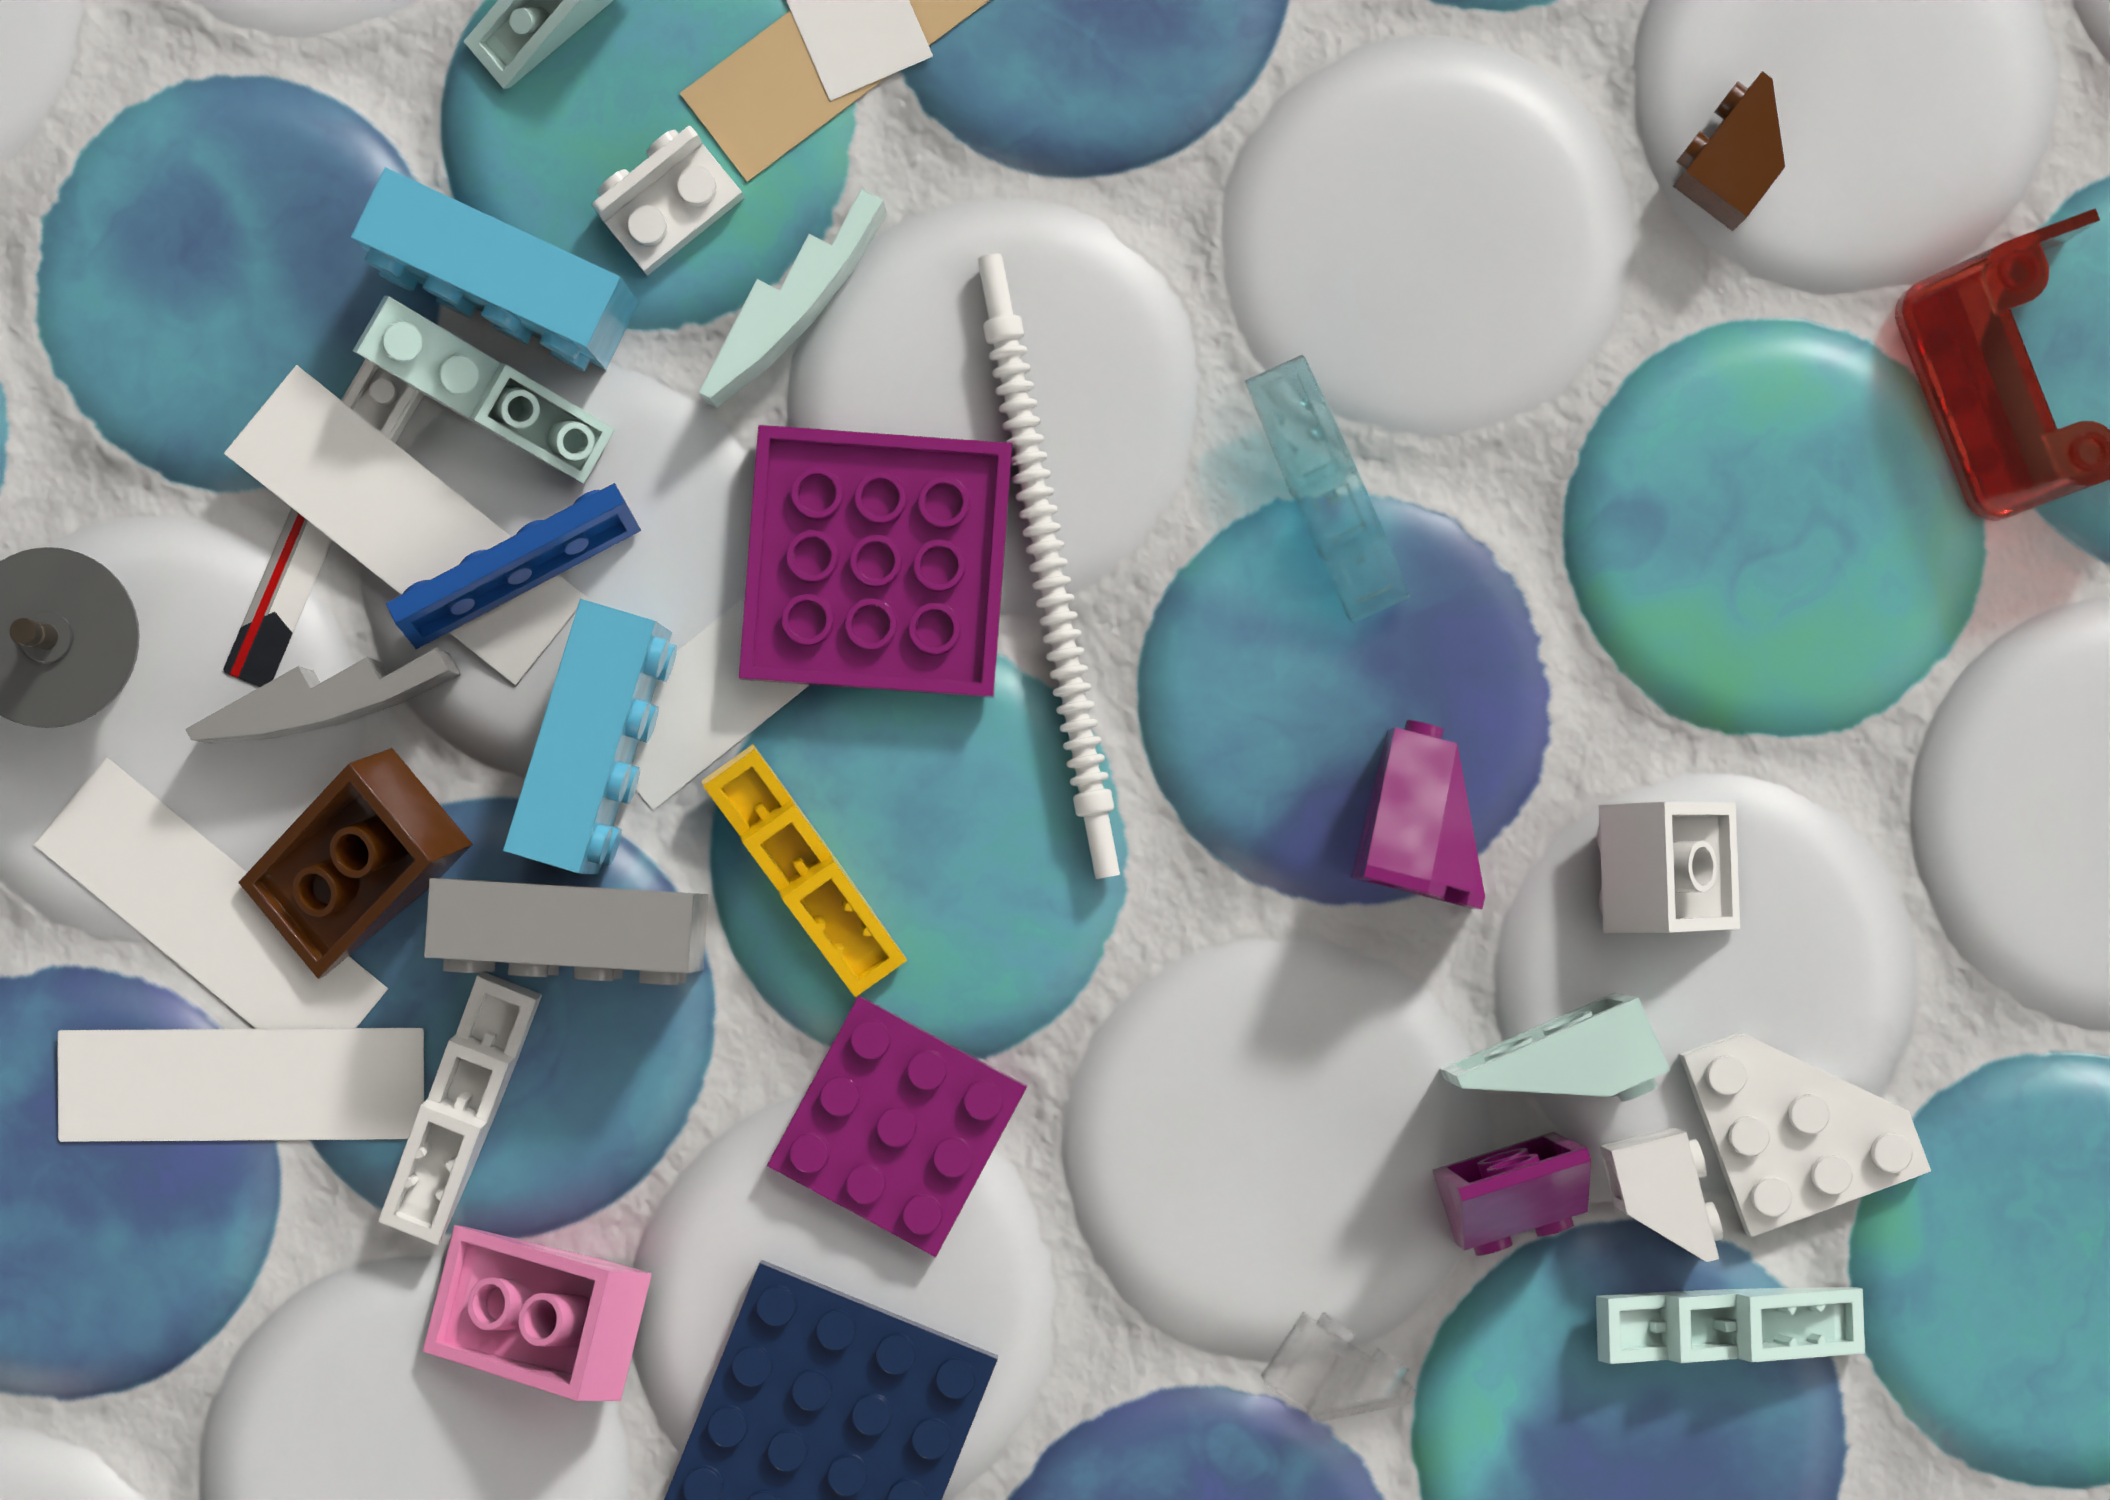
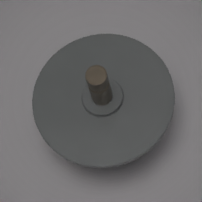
(62, 637)

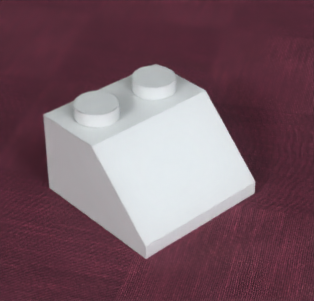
(1668, 867)

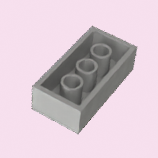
(565, 925)

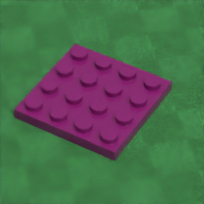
(875, 561)

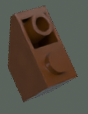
(1740, 158)

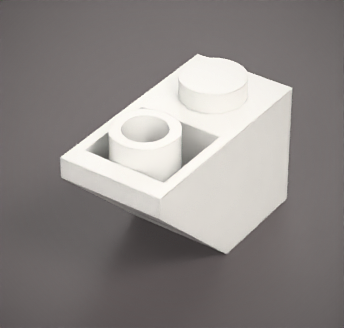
(1659, 1186)

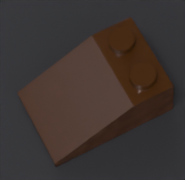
(354, 860)

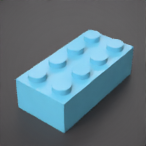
(496, 269)
(590, 739)

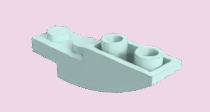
(483, 389)

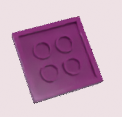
(897, 1126)

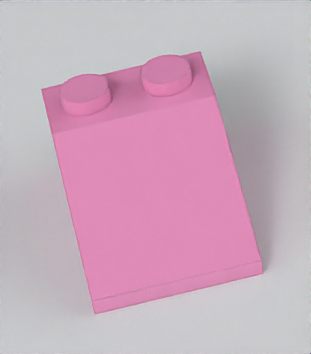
(537, 1314)

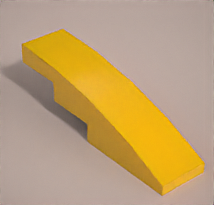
(804, 870)

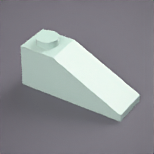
(524, 32)

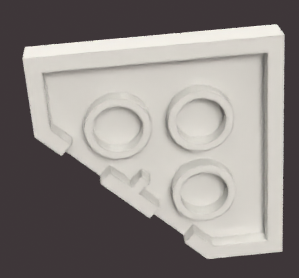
(1795, 1133)

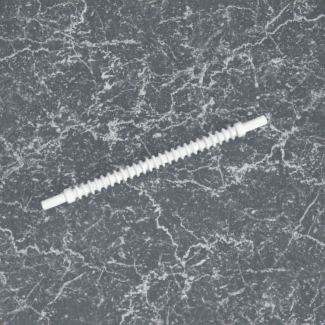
(1003, 332)

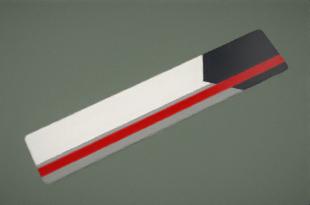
(278, 601)

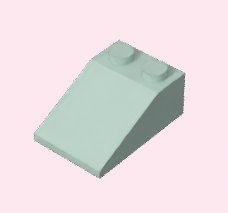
(1587, 1052)

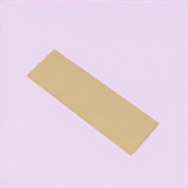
(771, 93)

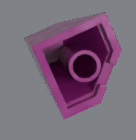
(1420, 821)

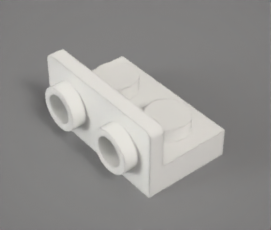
(666, 198)

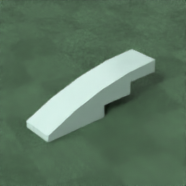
(777, 318)
(1730, 1325)

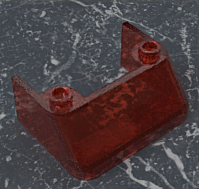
(1985, 385)

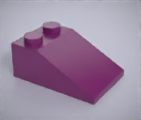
(1515, 1190)

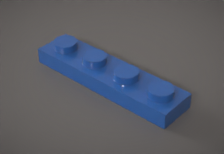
(513, 566)

